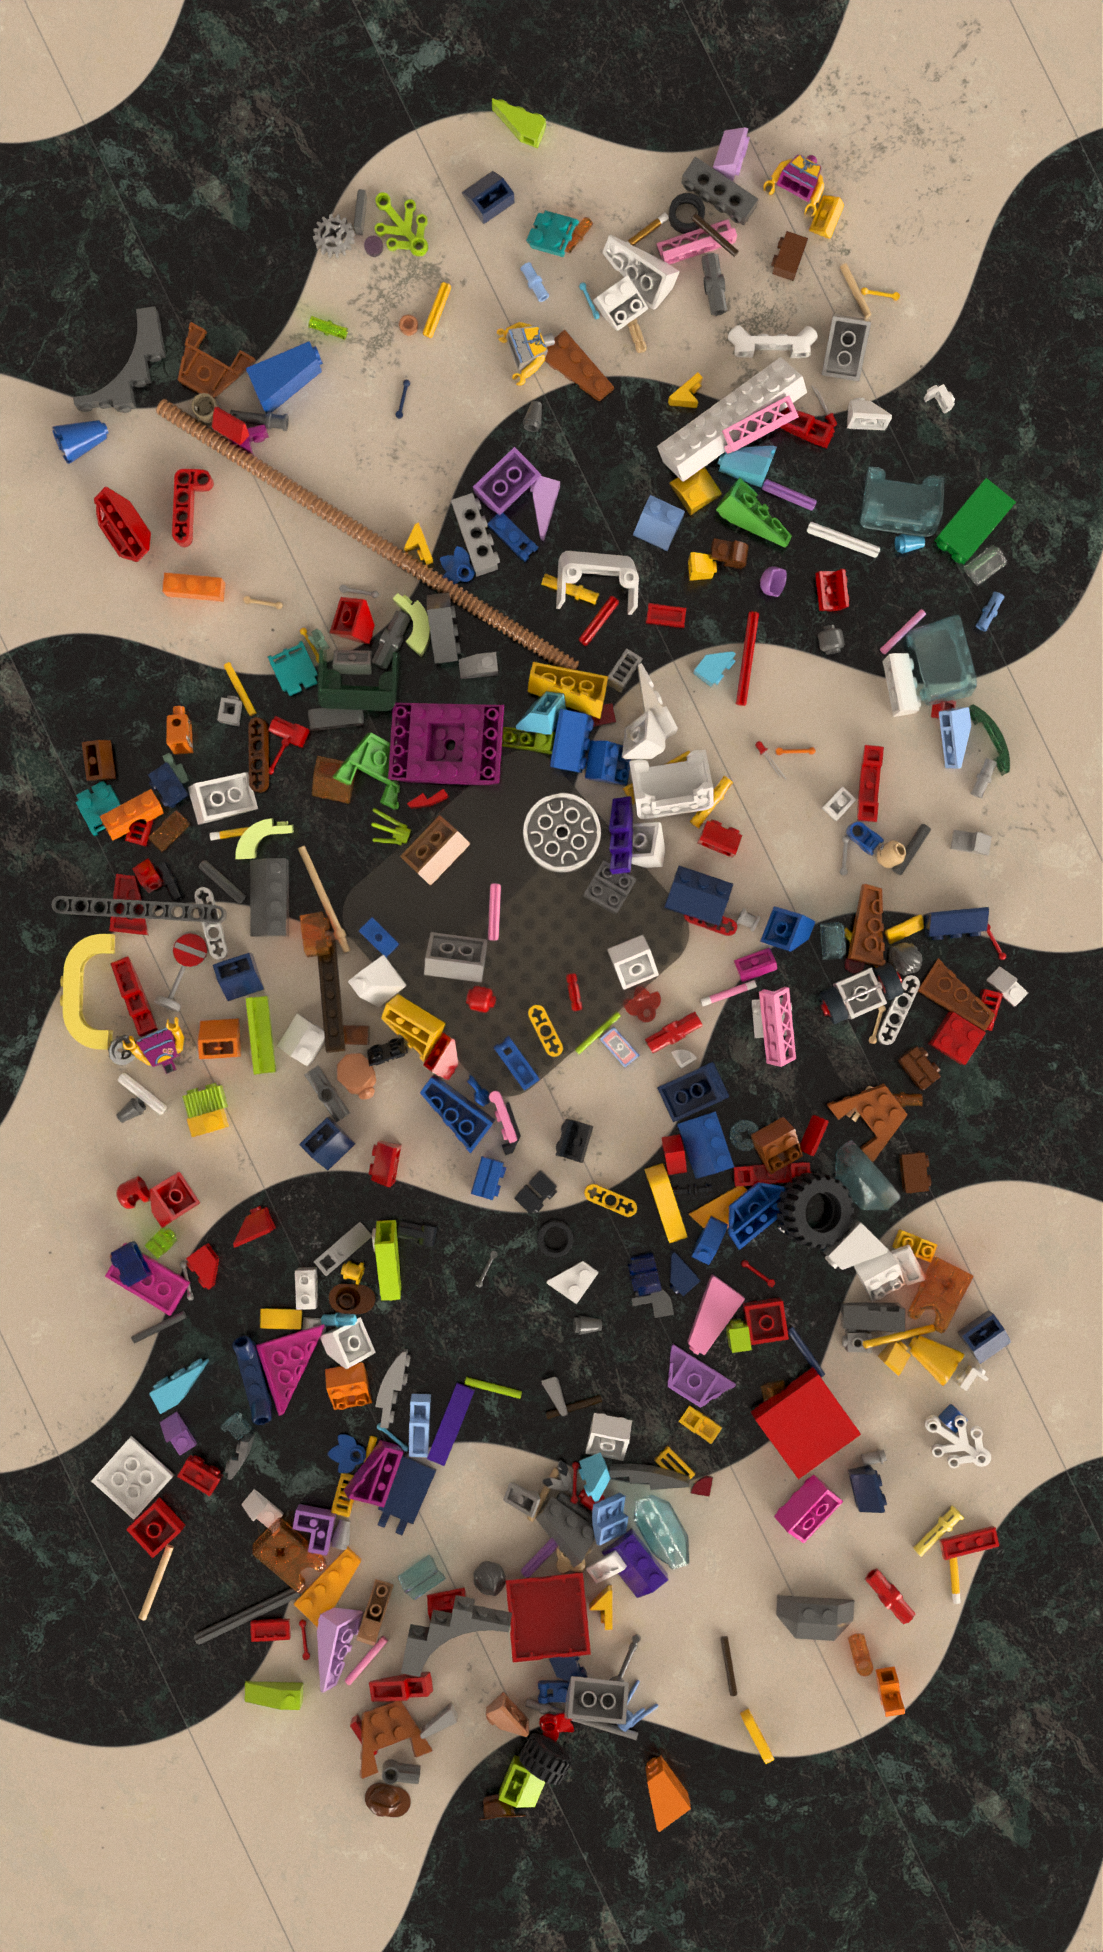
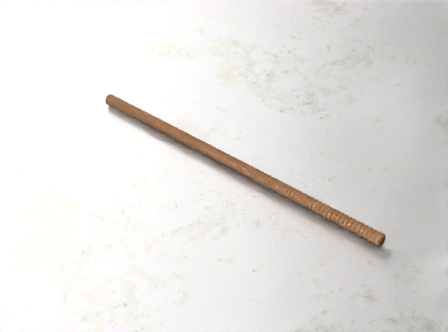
(362, 534)

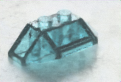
(863, 1179)
(662, 1530)

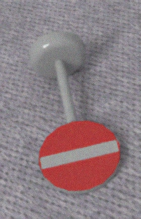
(189, 952)

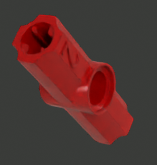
(673, 1032)
(890, 1596)

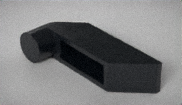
(509, 1148)

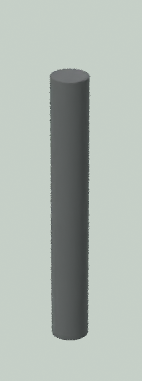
(158, 1327)

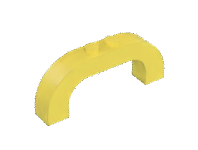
(73, 990)

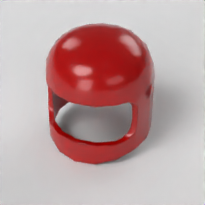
(131, 1191)

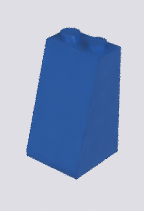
(284, 375)

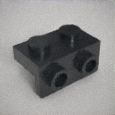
(574, 1140)

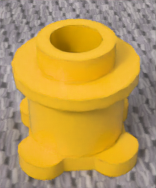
(353, 1271)

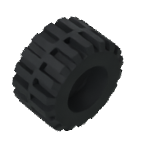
(545, 1759)

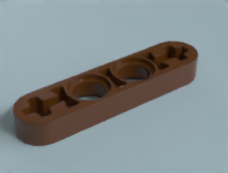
(262, 754)

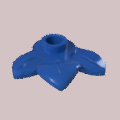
(455, 564)
(481, 1095)
(344, 1453)

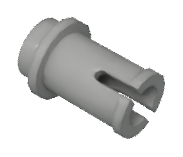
(874, 1457)

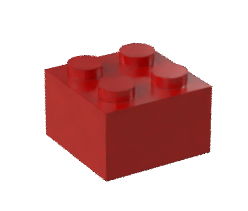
(957, 1038)
(766, 1320)
(156, 1527)

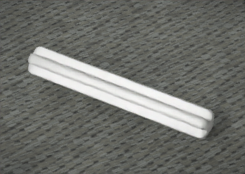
(843, 539)

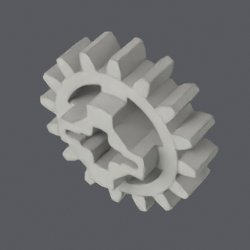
(335, 227)

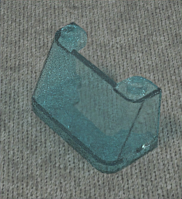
(902, 505)
(943, 660)

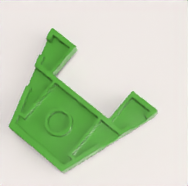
(372, 758)

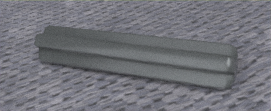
(912, 848)
(223, 882)

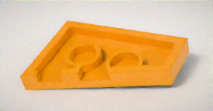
(718, 1207)

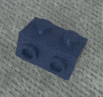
(168, 785)

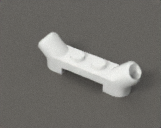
(798, 345)

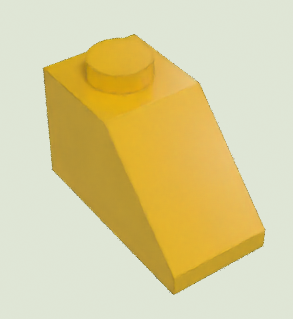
(701, 566)
(207, 1122)
(895, 1356)

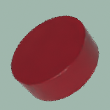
(853, 966)

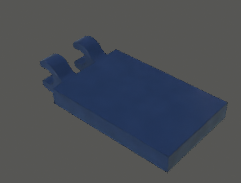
(407, 1493)

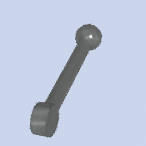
(493, 1254)

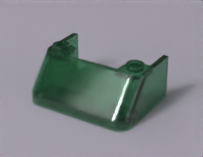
(337, 696)

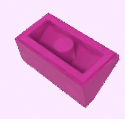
(755, 964)

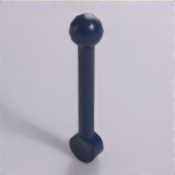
(399, 414)

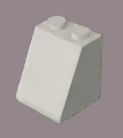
(855, 1247)

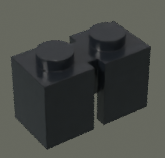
(529, 1199)

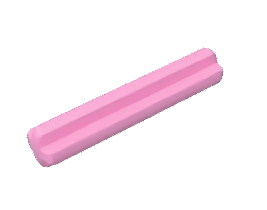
(494, 912)

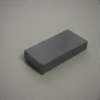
(360, 212)

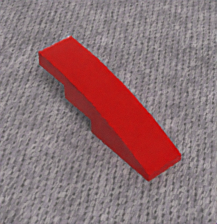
(134, 996)

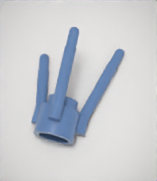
(632, 1719)

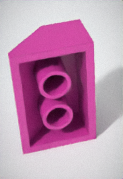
(808, 1509)

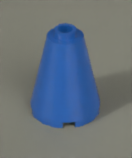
(79, 438)

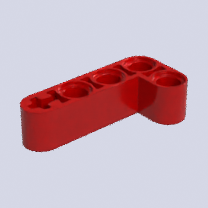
(187, 507)

